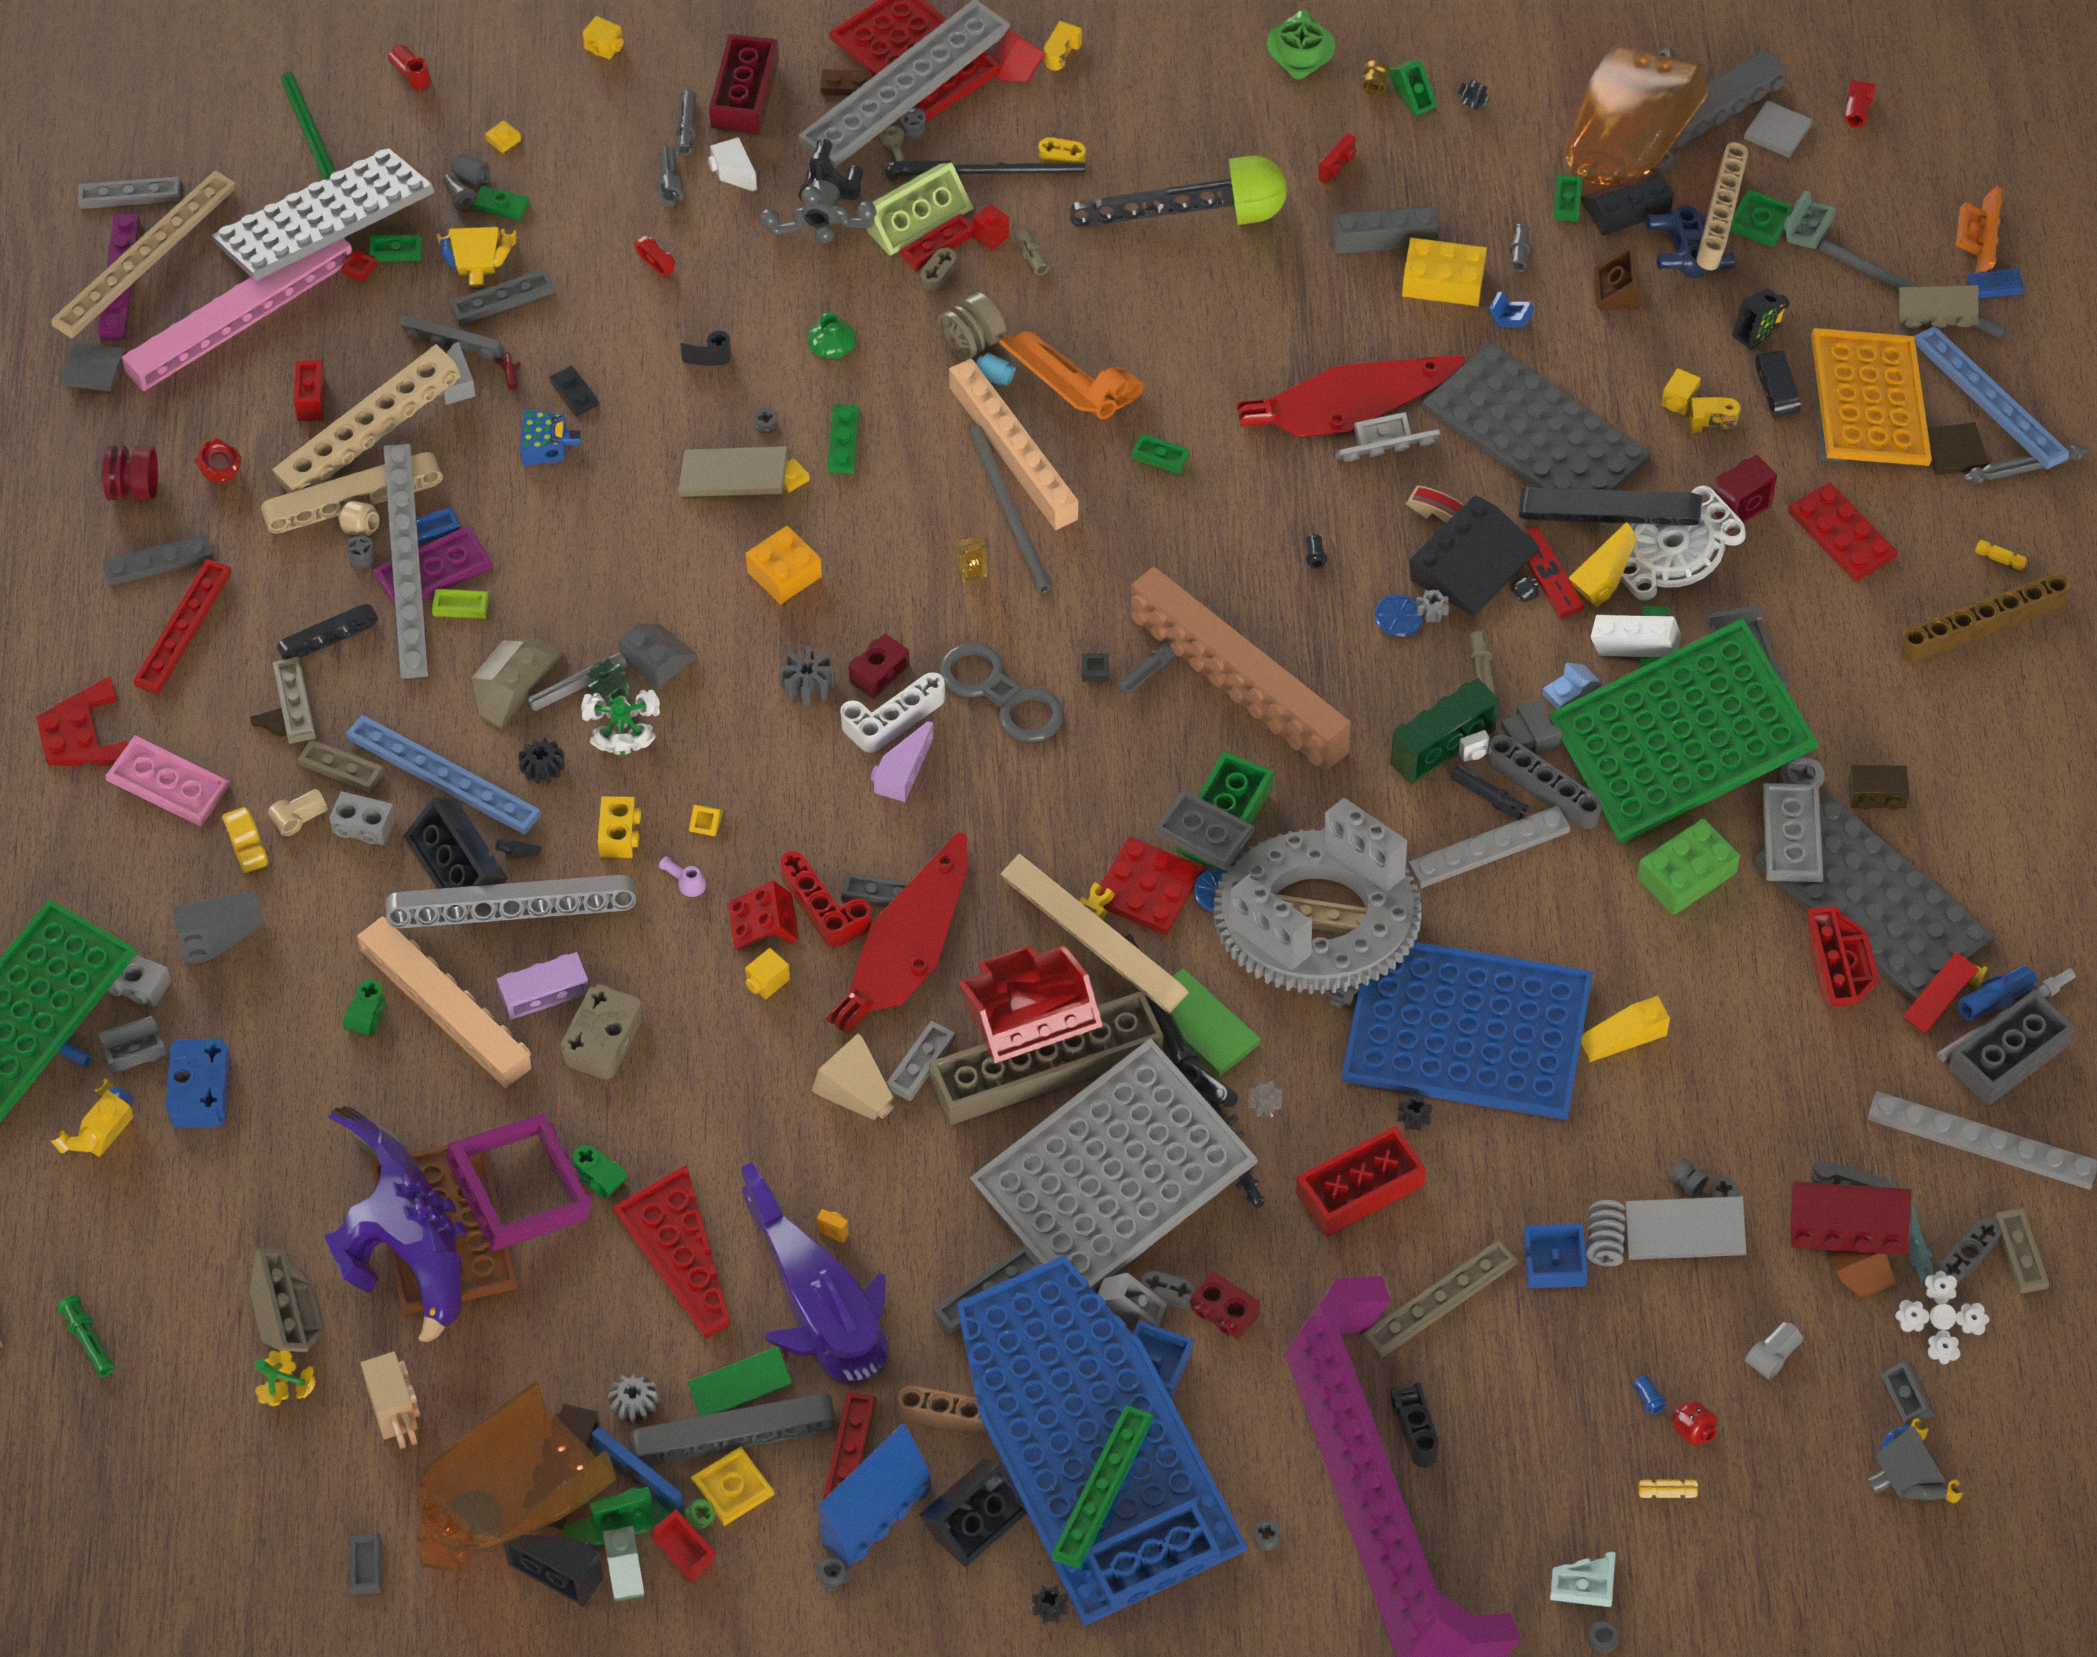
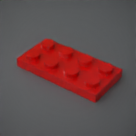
(1842, 531)

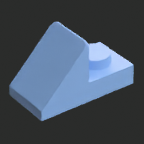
(1571, 686)

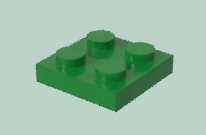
(1760, 218)

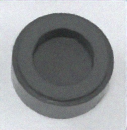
(1603, 1637)

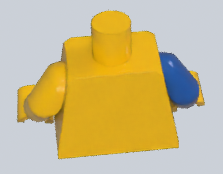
(476, 251)
(101, 1123)

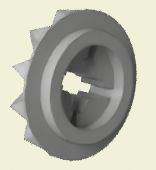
(1794, 768)

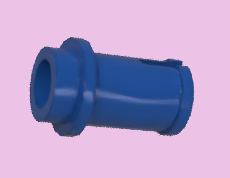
(1652, 1399)

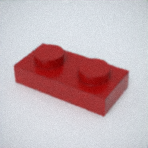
(1337, 158)

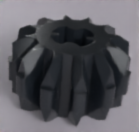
(541, 760)

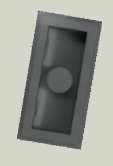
(1908, 1392)

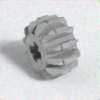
(633, 1387)

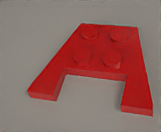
(69, 730)

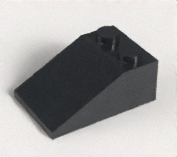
(558, 1563)

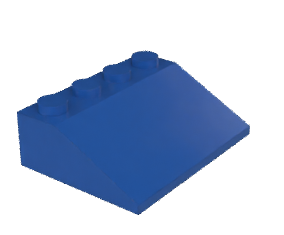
(874, 1497)

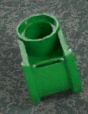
(365, 1009)
(598, 1171)

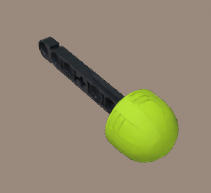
(1254, 189)

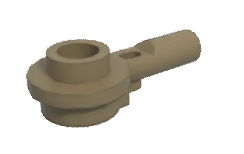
(892, 139)

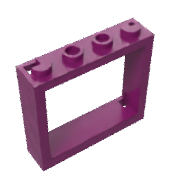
(531, 1227)

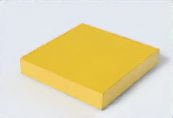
(732, 1485)

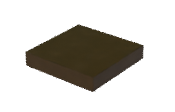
(1956, 448)

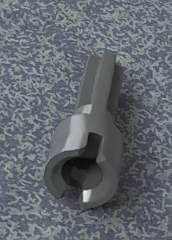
(669, 184)

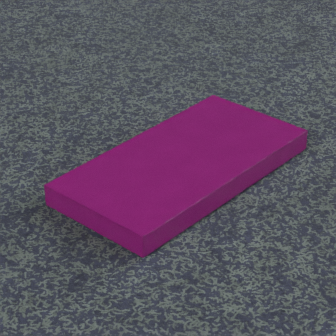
(442, 563)

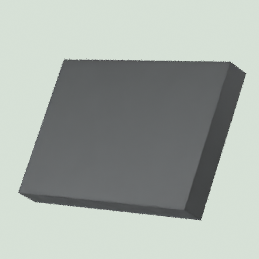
(1204, 830)

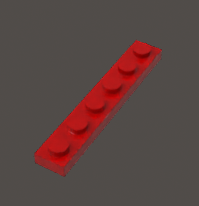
(182, 626)

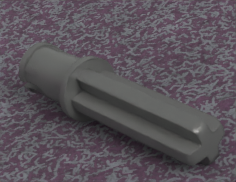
(1156, 660)

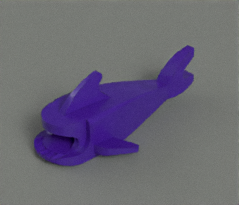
(828, 1304)

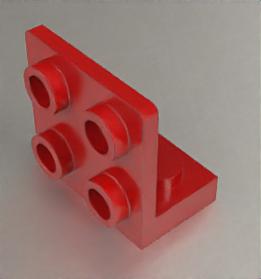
(761, 914)

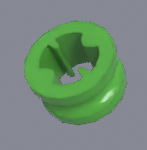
(705, 1508)

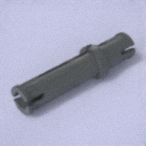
(685, 130)

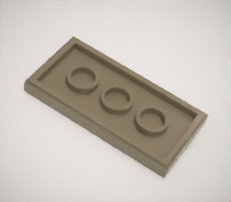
(733, 471)

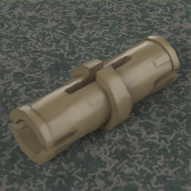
(1032, 252)

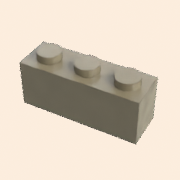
(1938, 306)

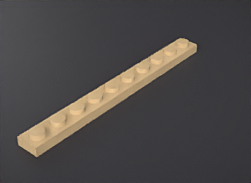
(143, 254)

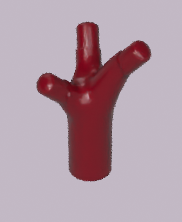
(510, 370)

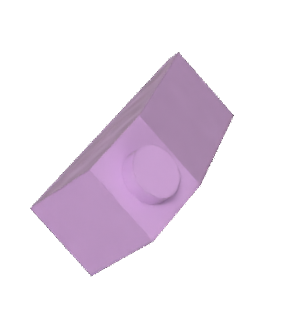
(901, 764)

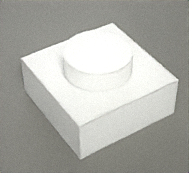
(1474, 746)

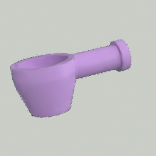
(688, 886)

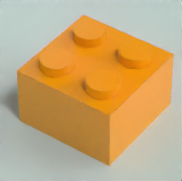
(783, 564)

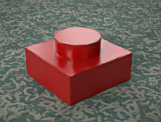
(359, 266)

